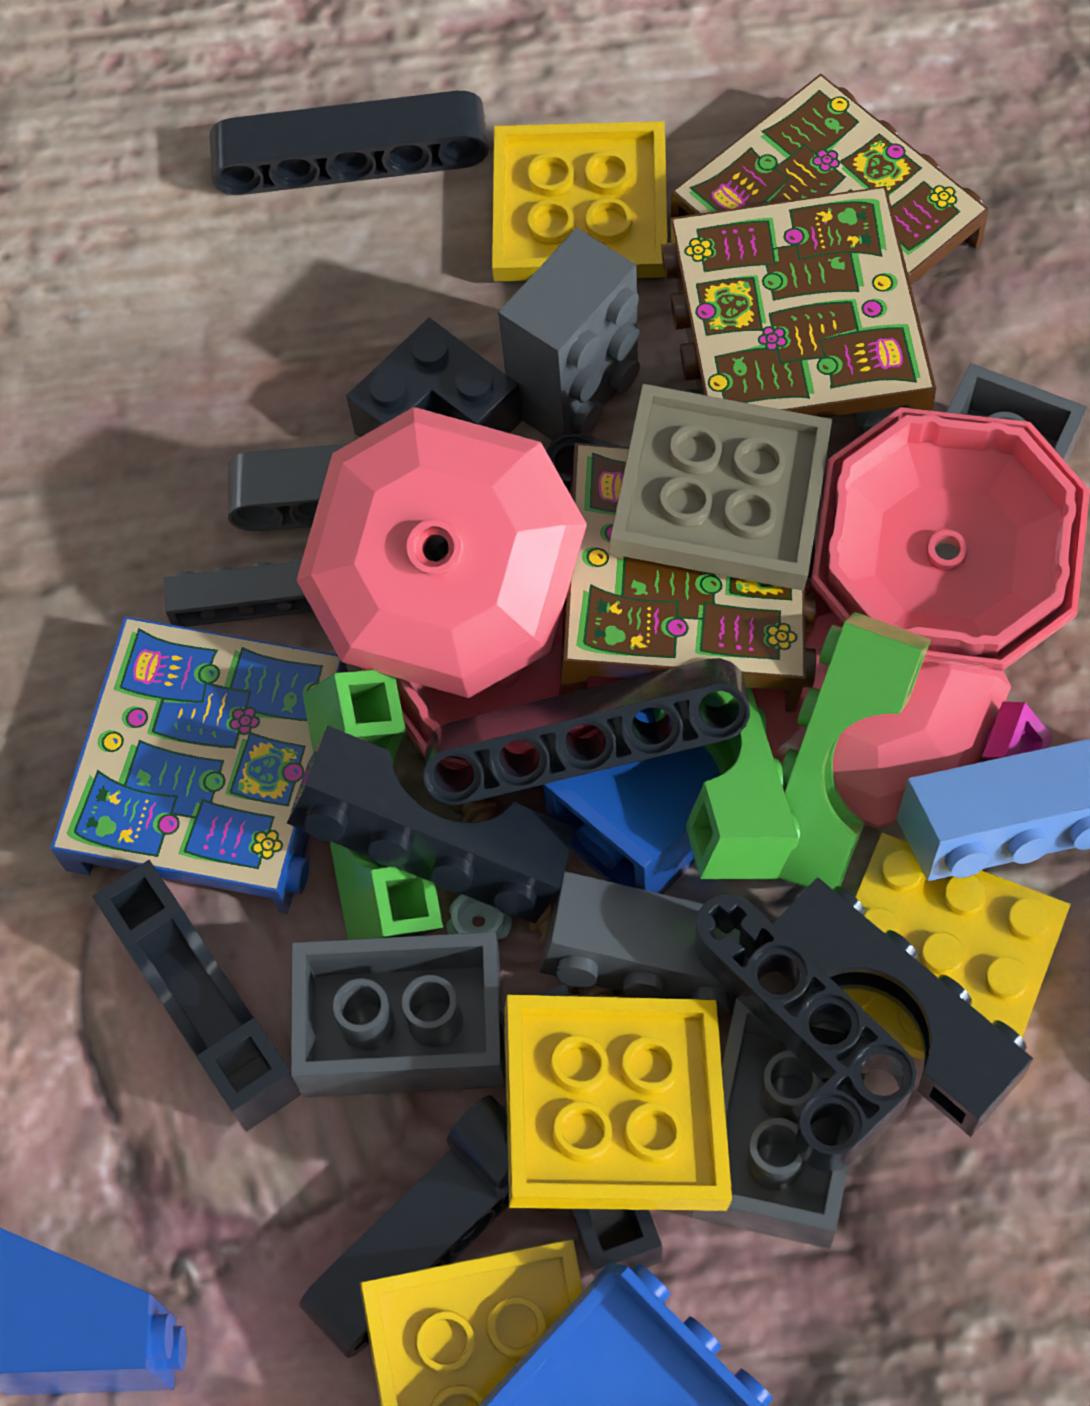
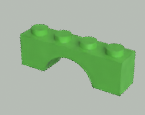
(867, 676)
(742, 817)
(373, 897)

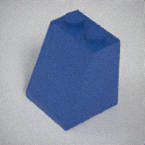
(634, 815)
(79, 1327)

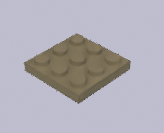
(721, 487)

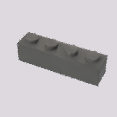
(234, 594)

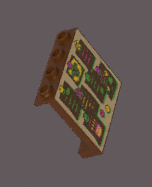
(833, 145)
(800, 306)
(651, 616)

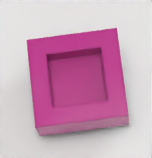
(1015, 732)

